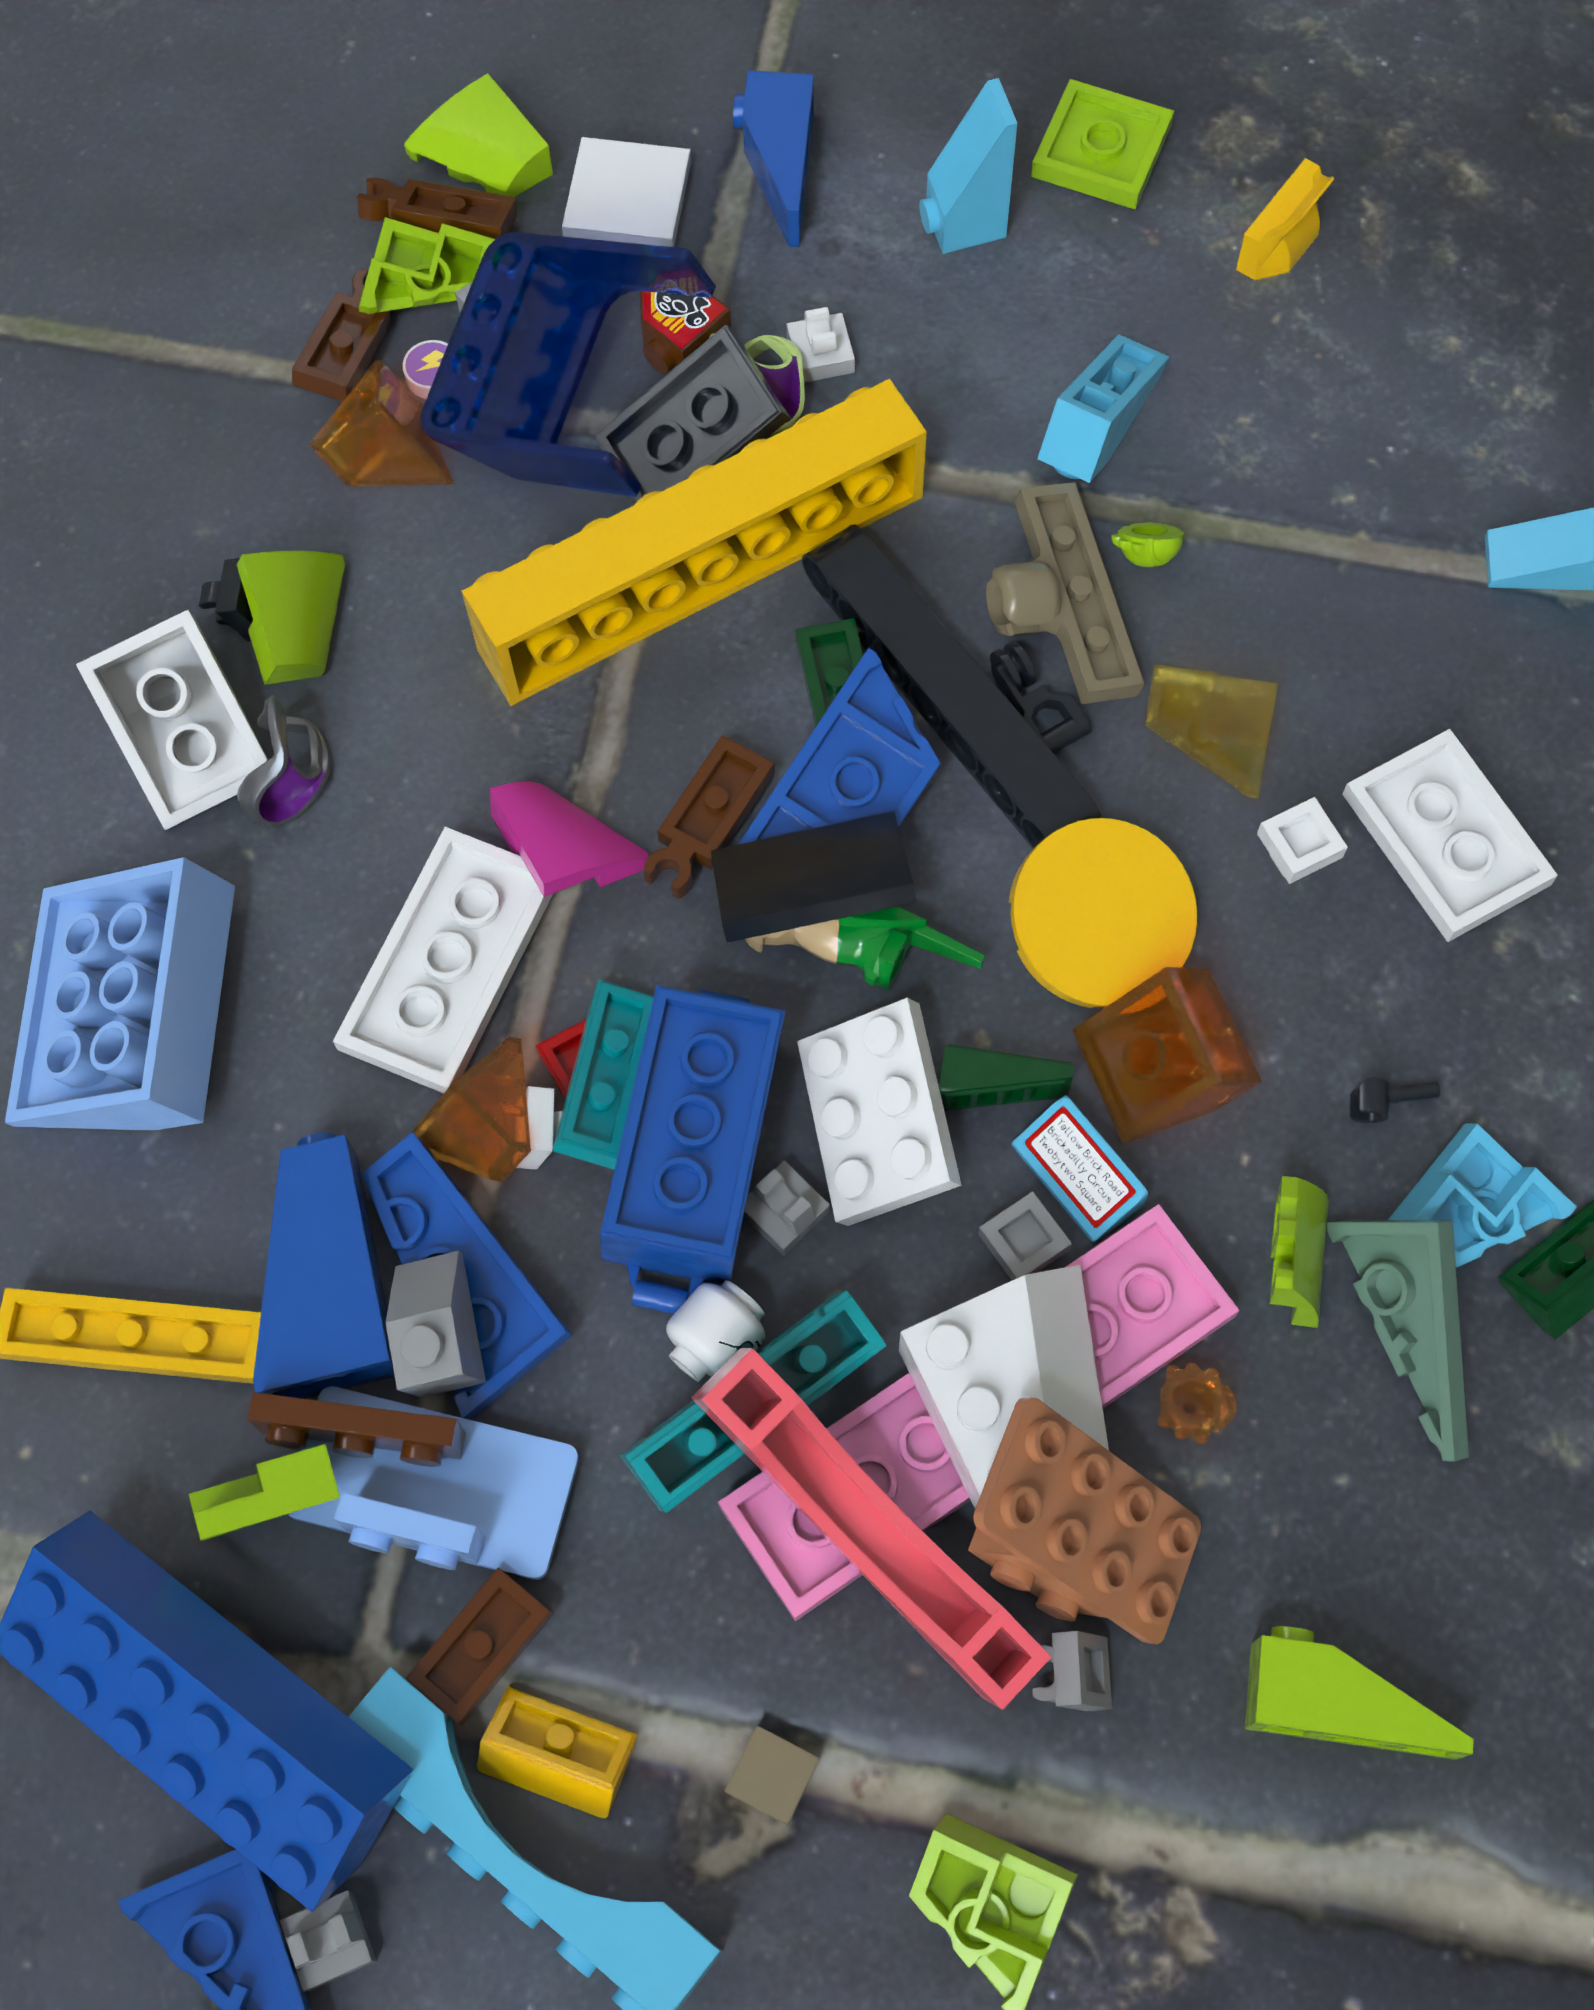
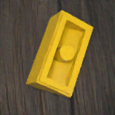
(555, 1752)

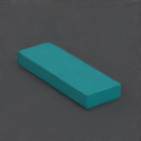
(603, 1075)

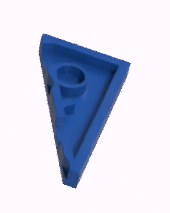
(223, 1932)

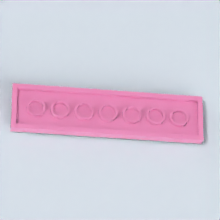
(1144, 1307)

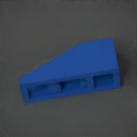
(777, 141)

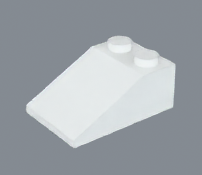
(174, 718)

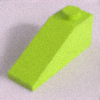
(1331, 1697)

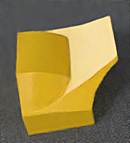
(1285, 225)

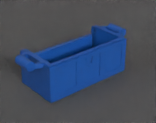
(690, 1141)

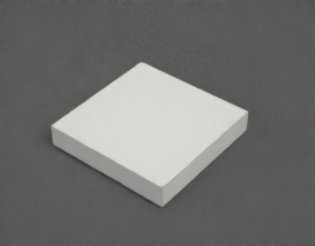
(627, 192)

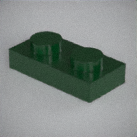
(827, 660)

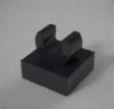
(228, 599)

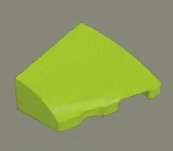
(420, 266)
(292, 610)
(1299, 1249)

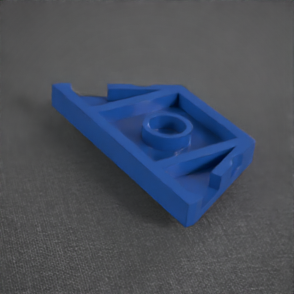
(855, 763)

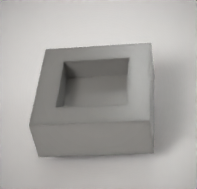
(1024, 1237)

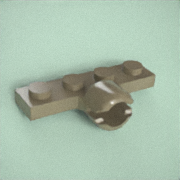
(1065, 595)

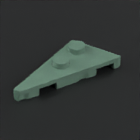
(1413, 1297)

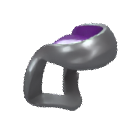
(278, 788)

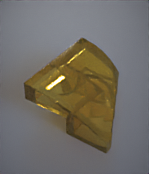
(1215, 721)

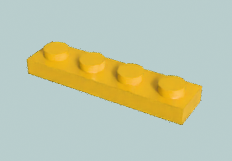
(128, 1335)

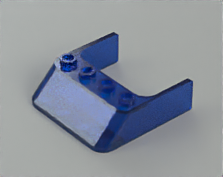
(527, 347)

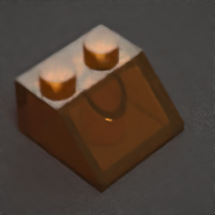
(1166, 1053)

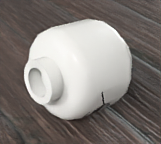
(713, 1328)

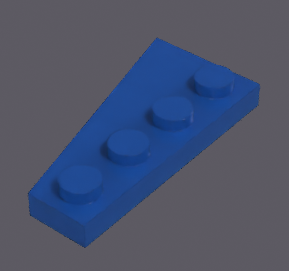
(432, 1217)

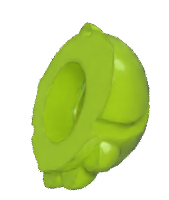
(1149, 543)

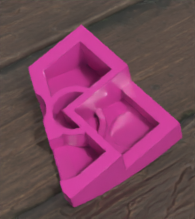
(560, 839)

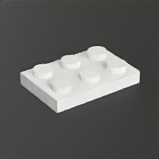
(1449, 835)
(878, 1112)

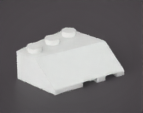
(1004, 1347)

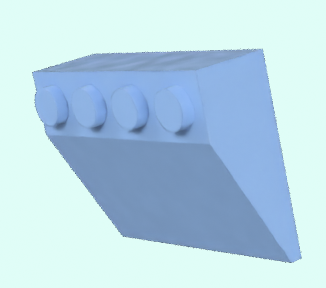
(123, 1000)

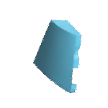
(1483, 1195)

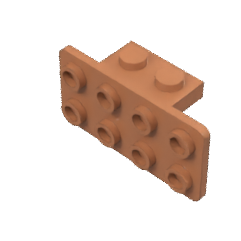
(1081, 1527)

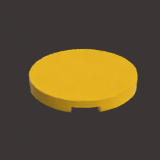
(1101, 910)

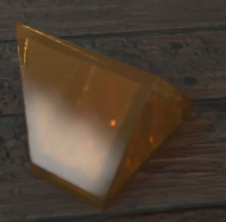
(380, 436)
(483, 1116)

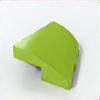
(483, 141)
(276, 1490)
(993, 1903)

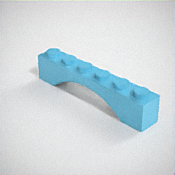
(637, 1945)

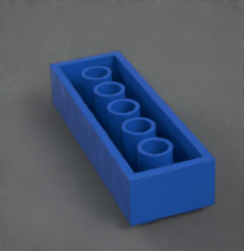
(200, 1708)

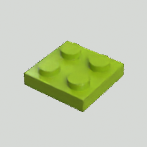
(1102, 144)

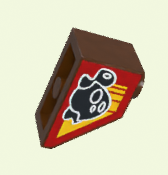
(677, 326)

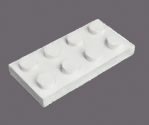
(444, 962)

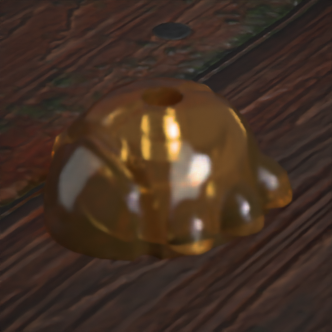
(1202, 1391)

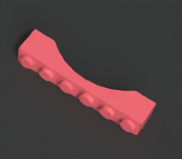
(870, 1529)

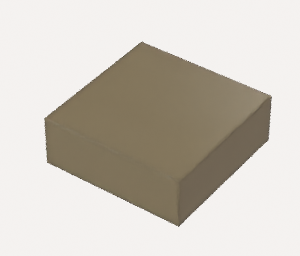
(772, 1775)

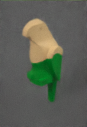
(871, 942)

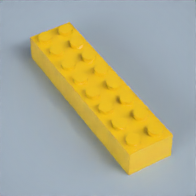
(696, 541)

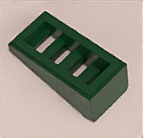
(993, 1078)

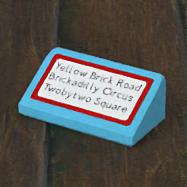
(1080, 1169)

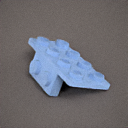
(485, 1510)

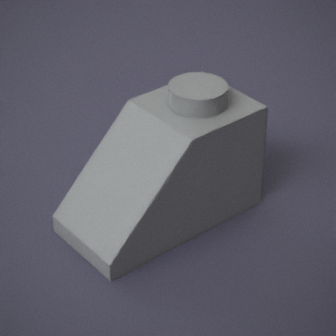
(433, 1327)

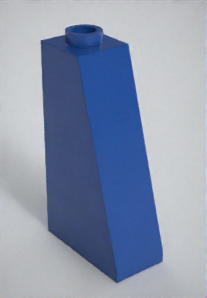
(322, 1277)

